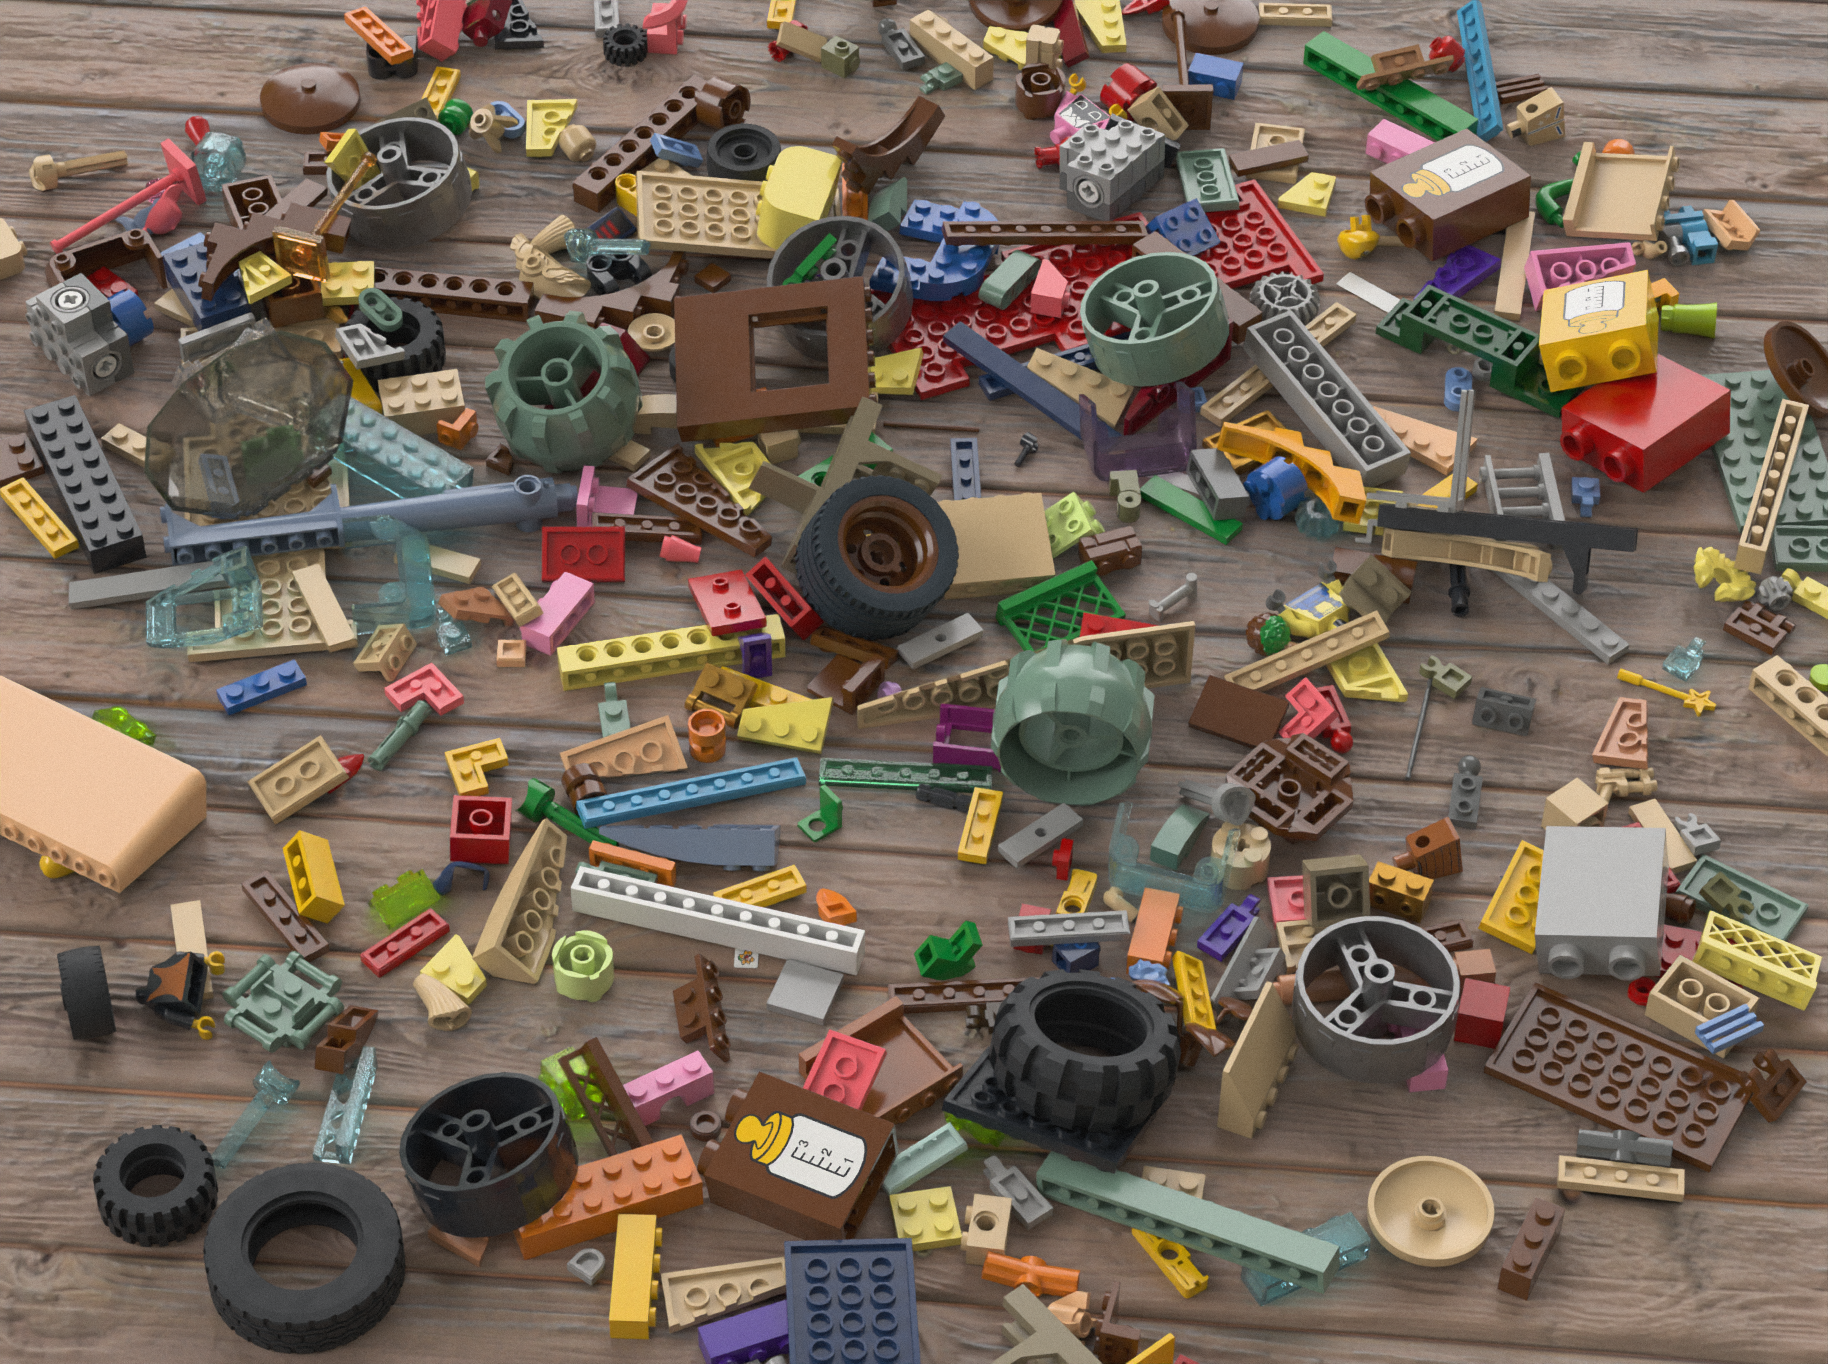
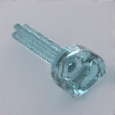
(585, 243)
(271, 1088)

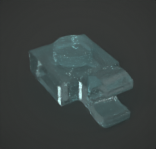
(451, 636)
(1684, 661)

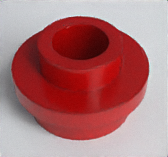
(1639, 990)

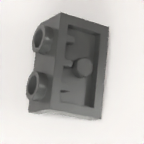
(1503, 711)

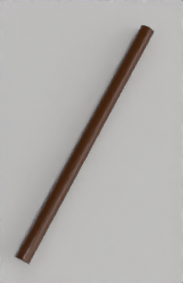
(930, 426)

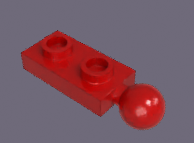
(1341, 727)

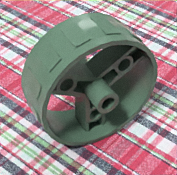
(1173, 316)

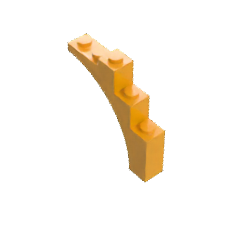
(1336, 486)

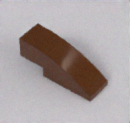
(345, 1039)

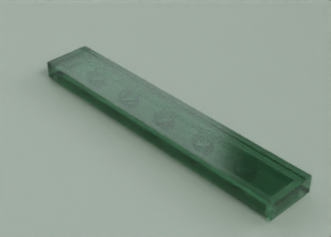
(903, 775)

